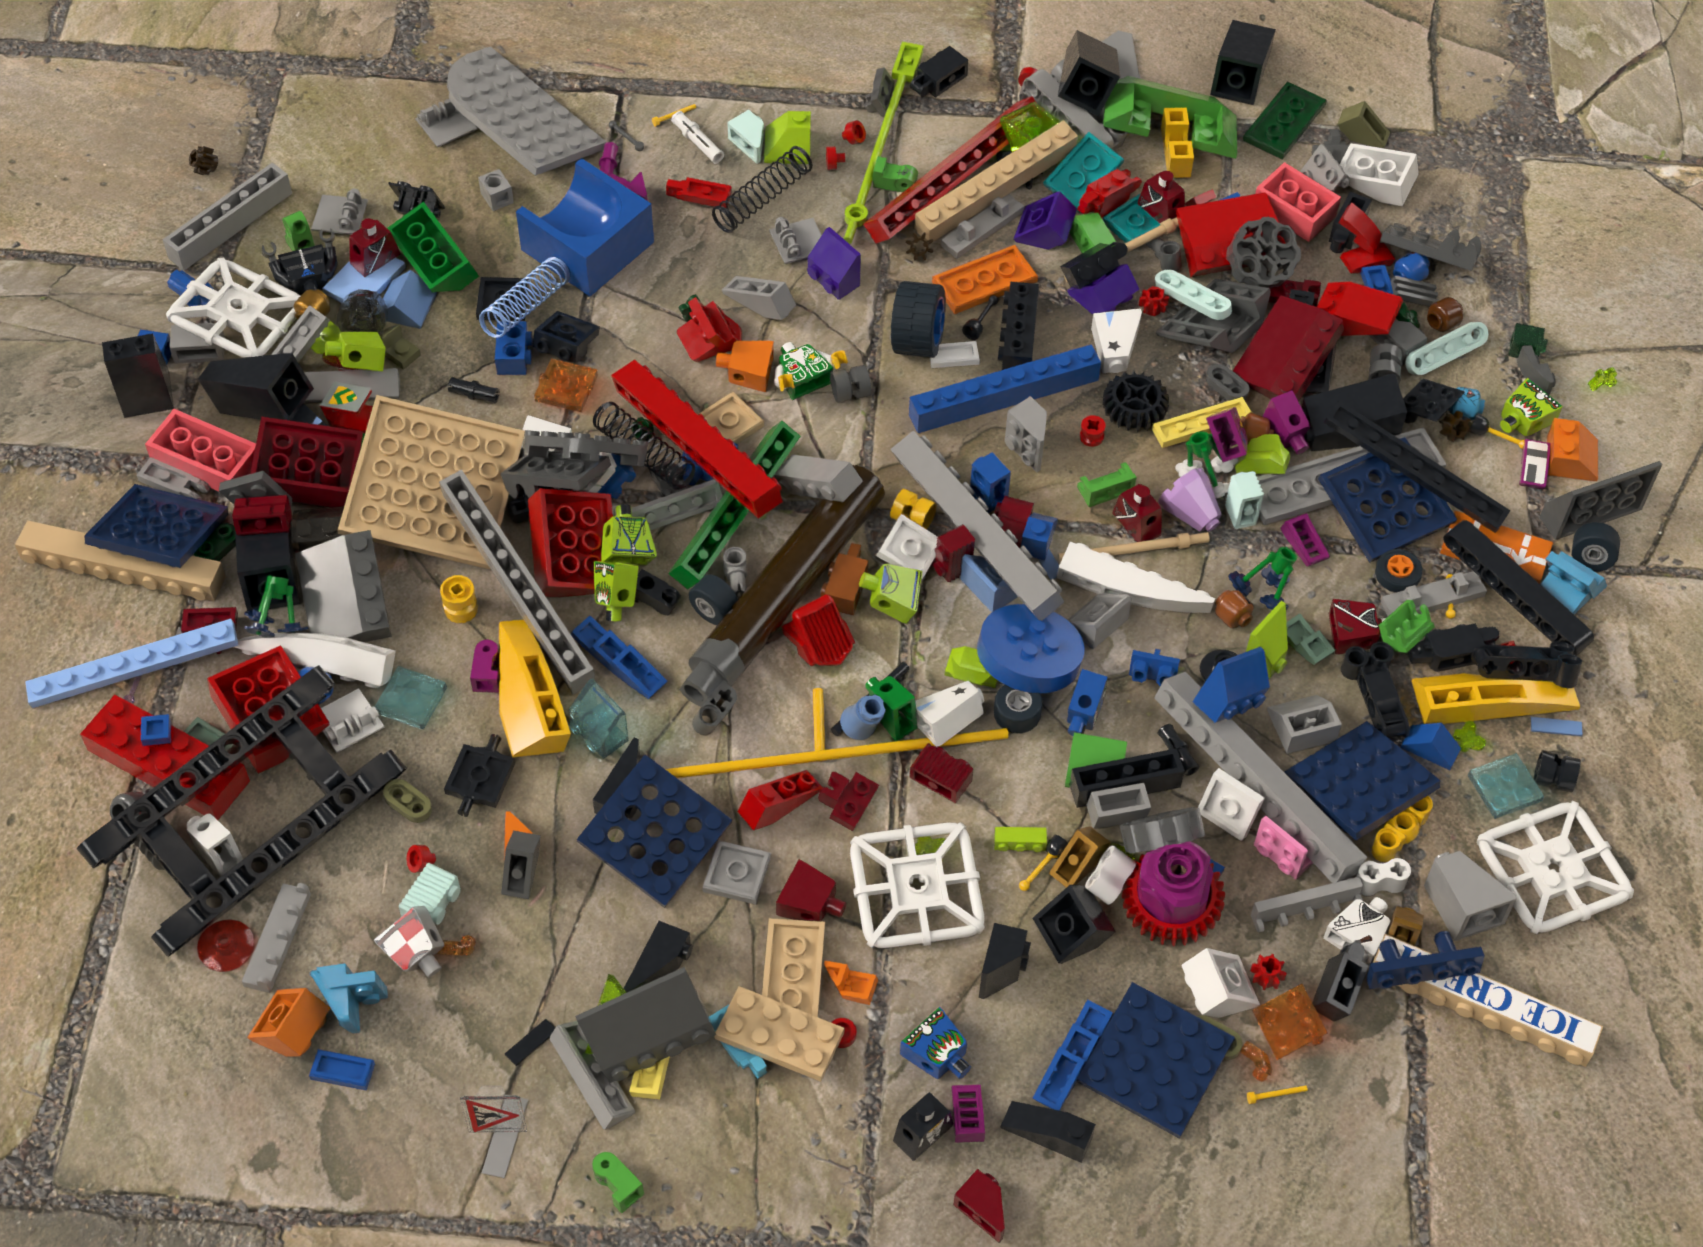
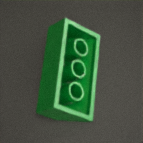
(432, 251)

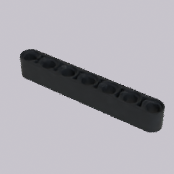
(1517, 586)

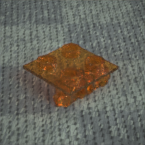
(1290, 1022)

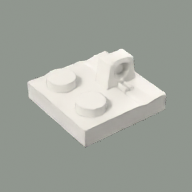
(909, 546)
(1230, 804)

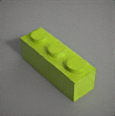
(1020, 839)

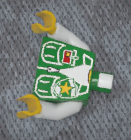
(805, 369)

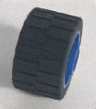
(918, 319)

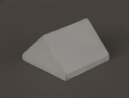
(1101, 617)

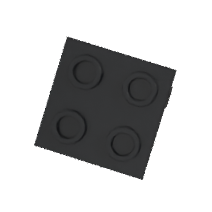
(411, 197)
(1430, 400)

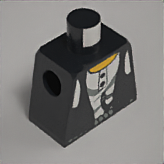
(925, 1122)

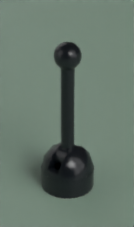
(976, 328)

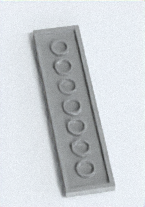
(1302, 492)

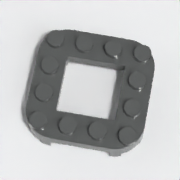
(583, 447)

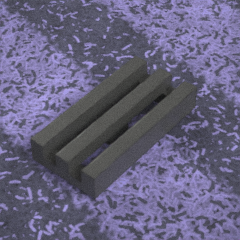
(1414, 291)

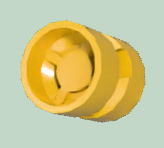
(918, 510)
(459, 599)

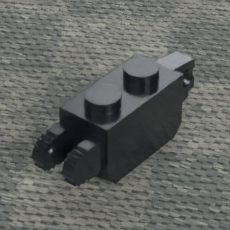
(1452, 646)

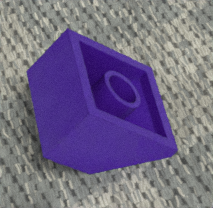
(1046, 222)
(835, 264)
(1107, 291)

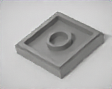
(737, 872)

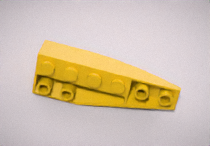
(528, 694)
(1476, 698)

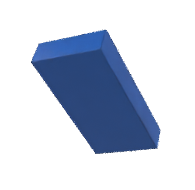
(342, 1069)

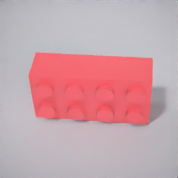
(201, 449)

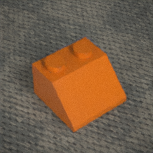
(1572, 450)
(290, 1022)

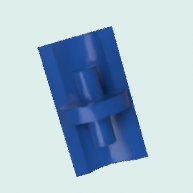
(1152, 666)

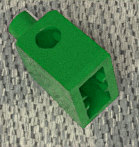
(899, 706)

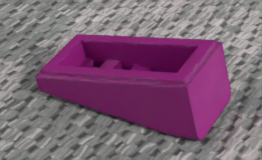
(1289, 530)
(968, 1134)

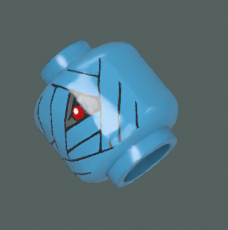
(1469, 403)

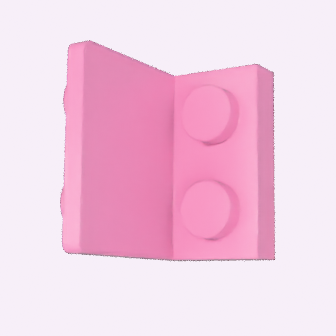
(1281, 848)

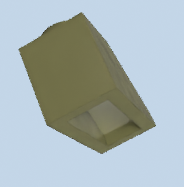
(1363, 126)

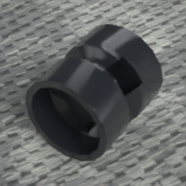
(1558, 771)

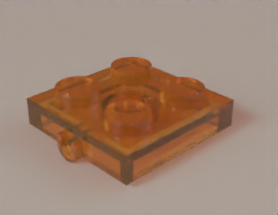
(565, 385)

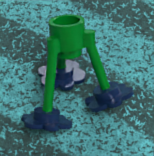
(1275, 574)
(274, 588)

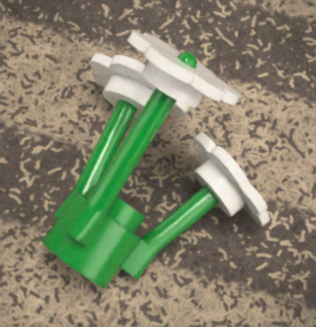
(1201, 445)

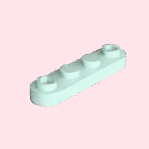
(1194, 294)
(1446, 348)

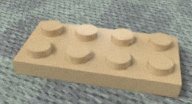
(794, 963)
(779, 1033)

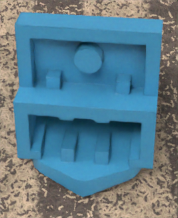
(1571, 581)
(346, 989)

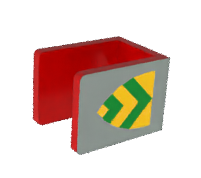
(348, 406)

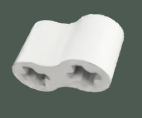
(1110, 875)
(1384, 877)

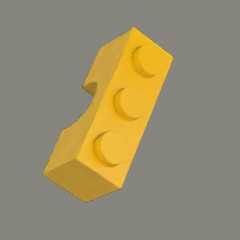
(1177, 148)

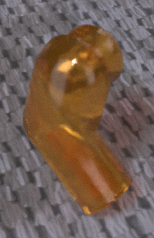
(464, 947)
(1260, 1059)

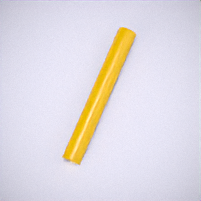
(818, 713)

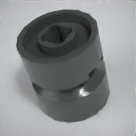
(1385, 360)
(844, 389)

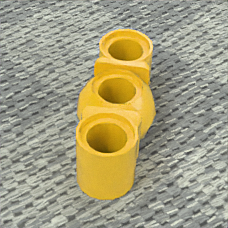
(1396, 836)

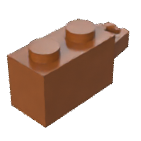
(845, 579)

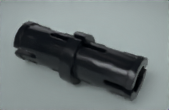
(473, 390)
(1173, 741)

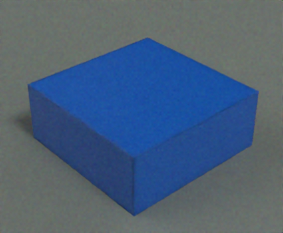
(155, 730)

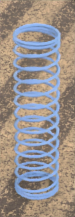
(492, 309)

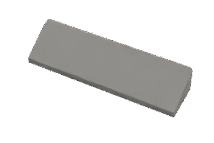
(382, 383)
(604, 1098)

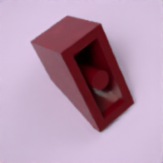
(982, 1203)

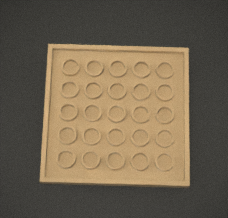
(400, 471)

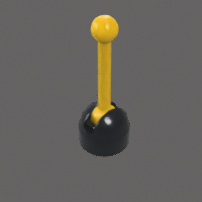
(1481, 426)
(1054, 848)

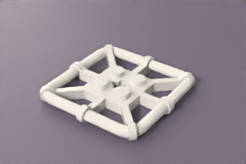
(234, 295)
(1559, 851)
(907, 899)

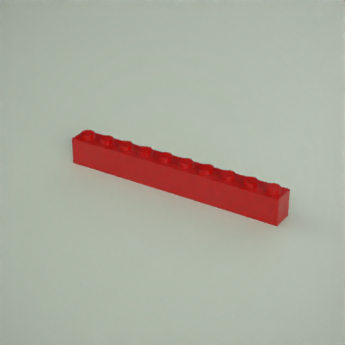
(941, 179)
(698, 439)

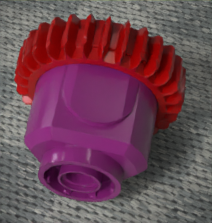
(1174, 893)

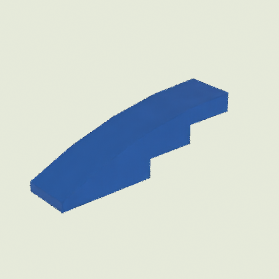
(618, 658)
(1072, 1056)

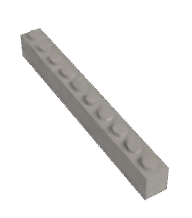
(991, 541)
(517, 581)
(1246, 762)

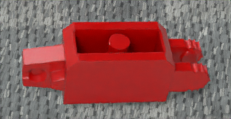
(1108, 192)

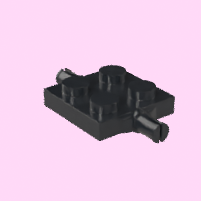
(479, 775)

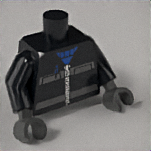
(305, 267)

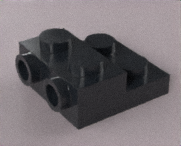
(564, 336)

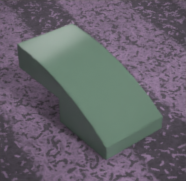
(1306, 642)

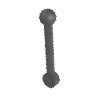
(639, 146)

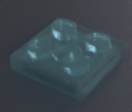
(410, 697)
(1505, 786)

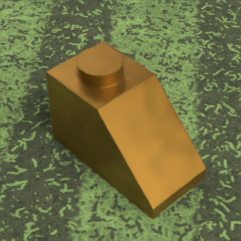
(1079, 856)
(1406, 925)

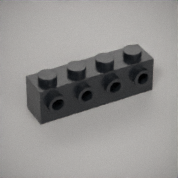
(1020, 324)
(1156, 770)

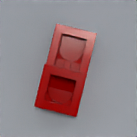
(1362, 226)
(1359, 258)

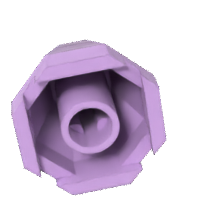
(1193, 501)

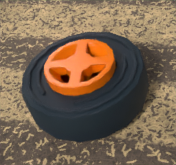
(1404, 562)

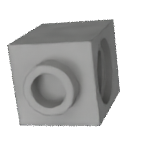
(496, 190)

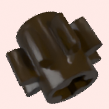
(203, 160)
(913, 248)
(1461, 425)

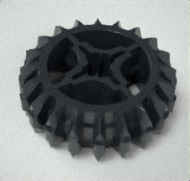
(1135, 408)

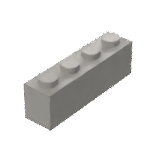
(818, 477)

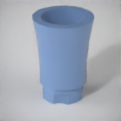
(862, 717)

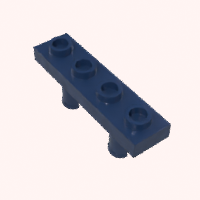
(1416, 969)

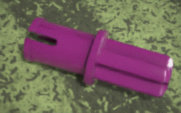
(608, 160)

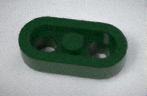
(218, 543)

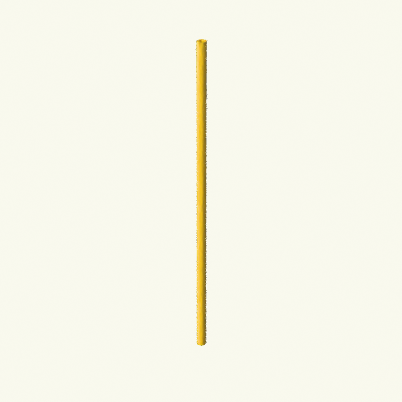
(832, 754)

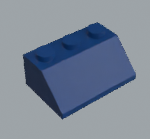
(1234, 686)

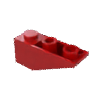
(775, 799)

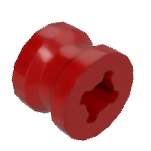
(1092, 431)

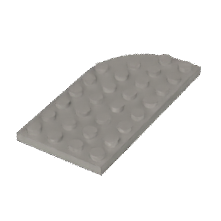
(518, 113)

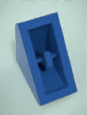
(1433, 744)

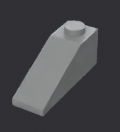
(762, 296)

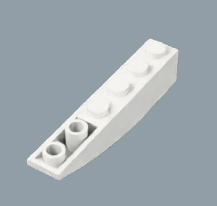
(1106, 575)
(334, 654)

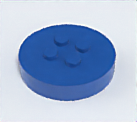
(1029, 651)

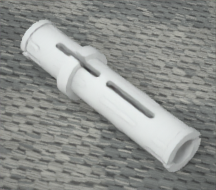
(683, 122)

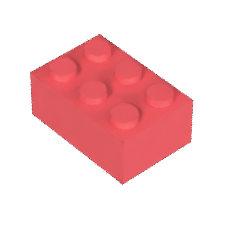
(1300, 201)

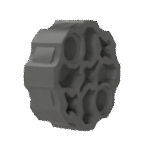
(1249, 252)
(1162, 829)

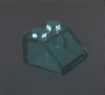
(598, 720)

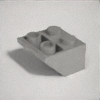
(1027, 431)
(1305, 723)

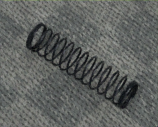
(796, 166)
(603, 430)

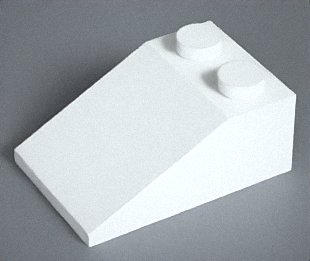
(1380, 172)

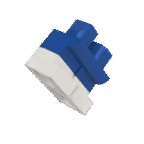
(612, 477)

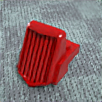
(708, 331)
(820, 633)

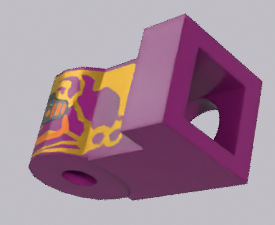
(483, 672)

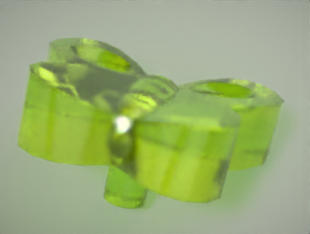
(1603, 377)
(1468, 738)
(927, 845)

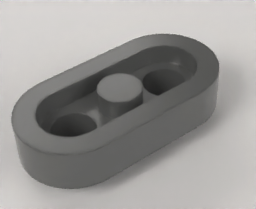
(1228, 384)

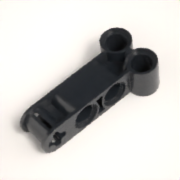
(1555, 664)
(1377, 687)

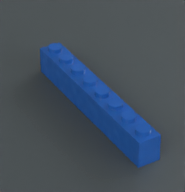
(1004, 388)

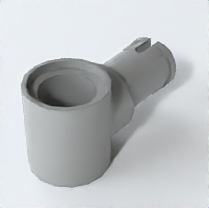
(735, 572)

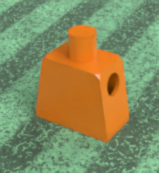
(748, 363)

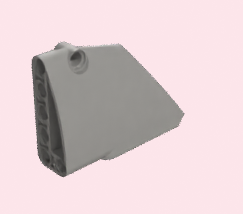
(1045, 89)

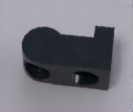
(656, 593)

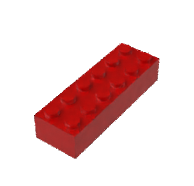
(117, 739)

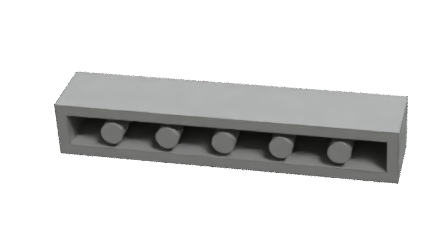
(227, 216)

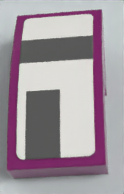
(1534, 464)

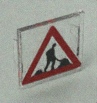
(493, 1111)

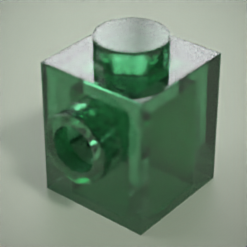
(1527, 335)

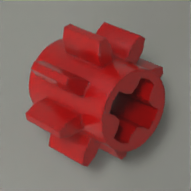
(1153, 301)
(1269, 964)

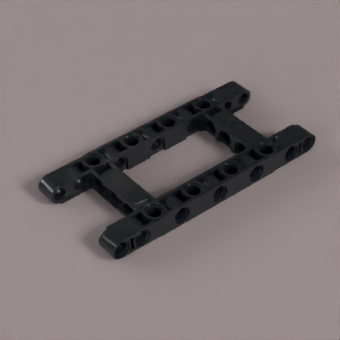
(278, 850)

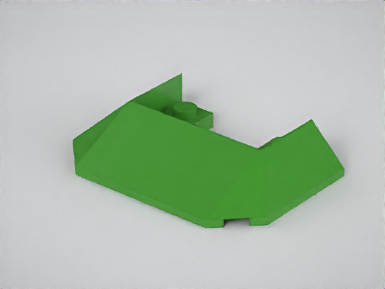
(1134, 100)

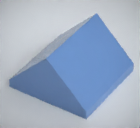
(408, 300)
(985, 582)

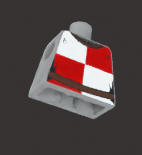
(413, 942)

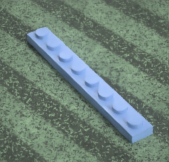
(131, 663)

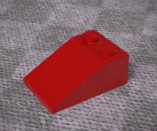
(1361, 308)

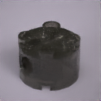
(362, 312)

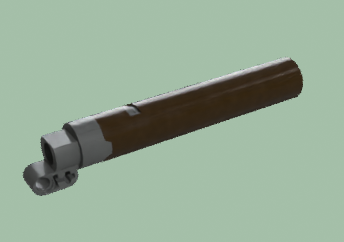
(773, 598)

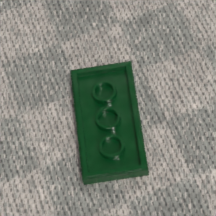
(1284, 120)

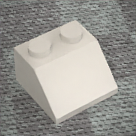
(1219, 983)

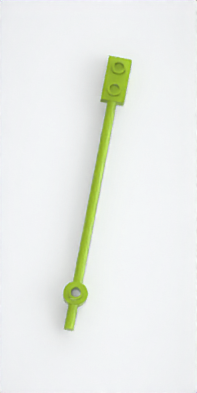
(903, 71)

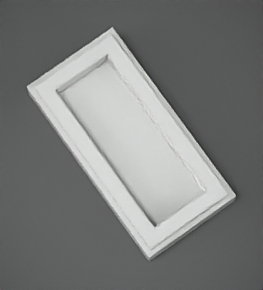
(956, 355)

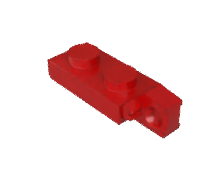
(699, 191)

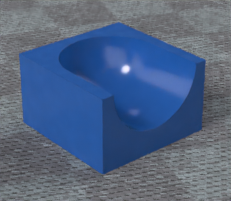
(592, 229)

